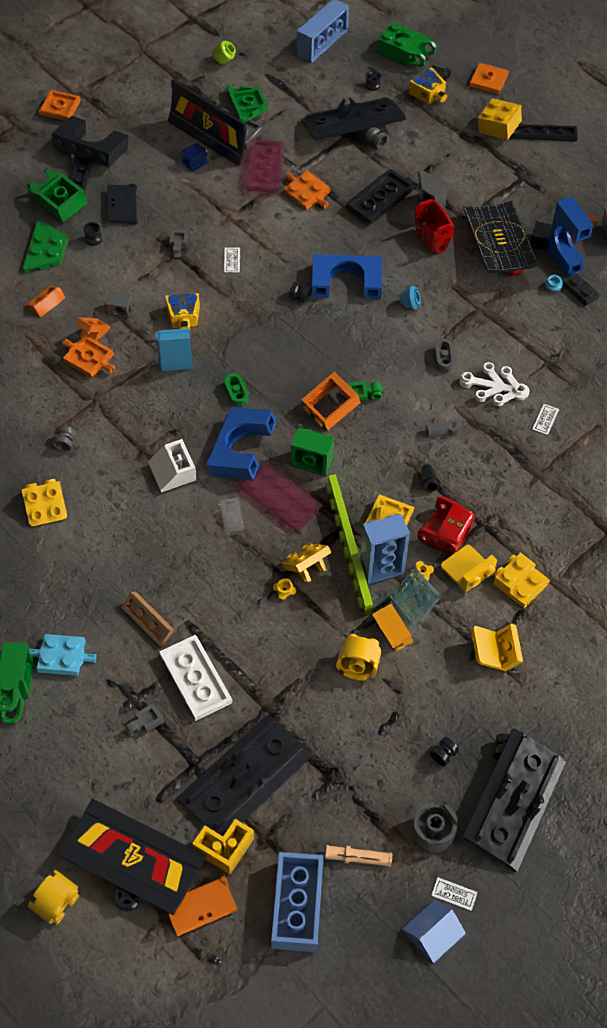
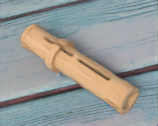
(357, 855)

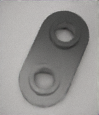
(445, 355)

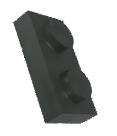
(581, 289)

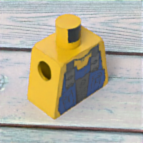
(428, 87)
(183, 310)

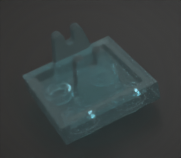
(415, 596)

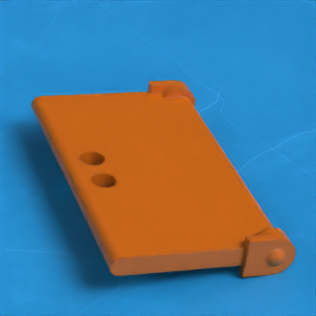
(200, 902)

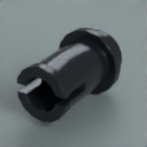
(442, 72)

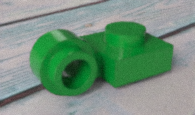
(374, 390)

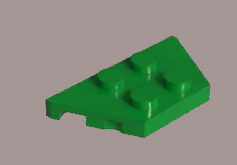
(247, 102)
(45, 248)

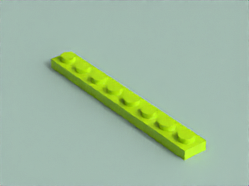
(350, 550)

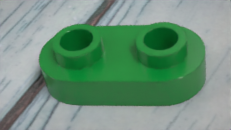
(237, 391)

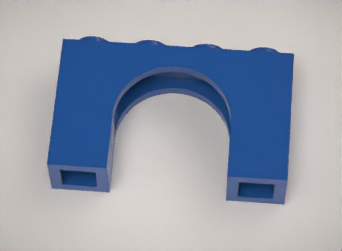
(567, 222)
(366, 267)
(237, 424)

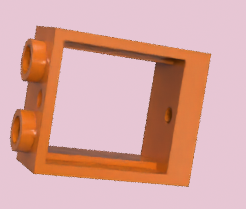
(331, 382)

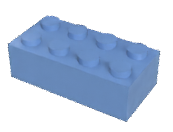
(322, 30)
(384, 548)
(297, 902)

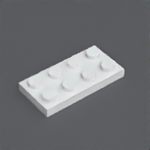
(195, 677)

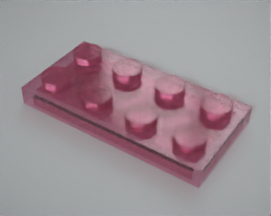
(266, 166)
(282, 497)

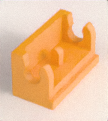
(393, 627)

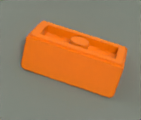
(46, 301)

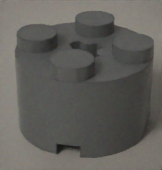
(434, 815)

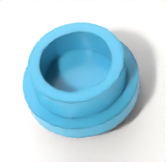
(553, 283)

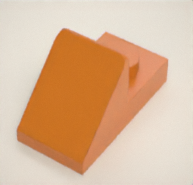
(92, 327)

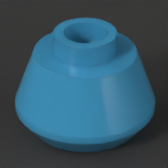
(410, 298)

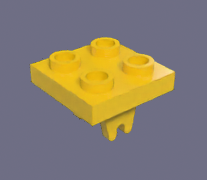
(385, 506)
(309, 555)

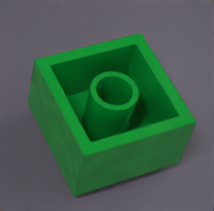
(312, 451)

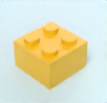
(499, 119)

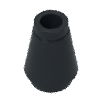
(429, 479)

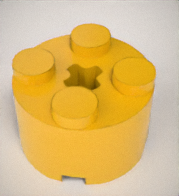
(359, 657)
(53, 897)

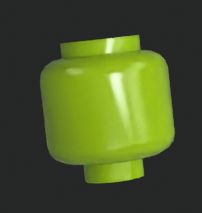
(223, 52)

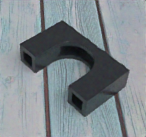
(104, 152)

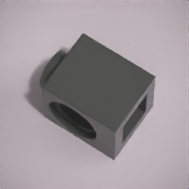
(119, 304)

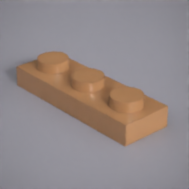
(147, 618)

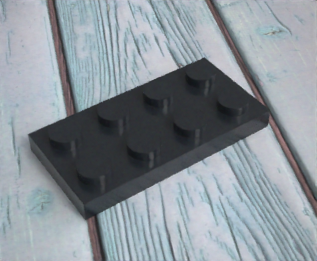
(380, 196)

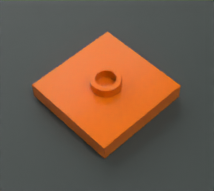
(489, 78)
(59, 105)

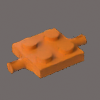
(307, 190)
(88, 356)

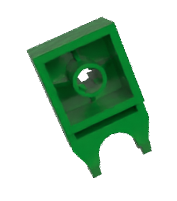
(404, 45)
(58, 195)
(15, 678)

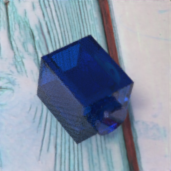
(194, 157)

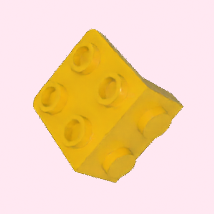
(44, 502)
(468, 567)
(497, 649)

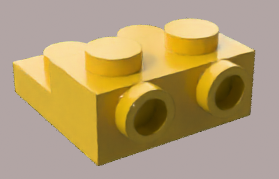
(520, 580)

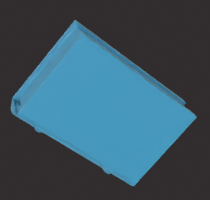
(174, 349)

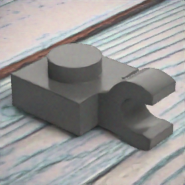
(177, 240)
(145, 719)

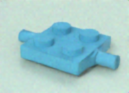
(62, 655)

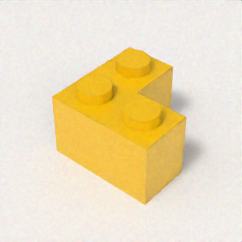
(224, 850)

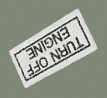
(232, 260)
(545, 419)
(454, 893)

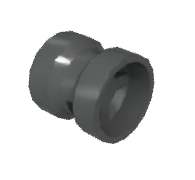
(376, 137)
(64, 439)

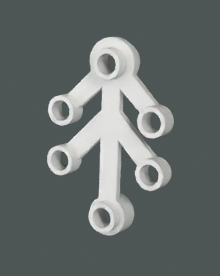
(516, 390)

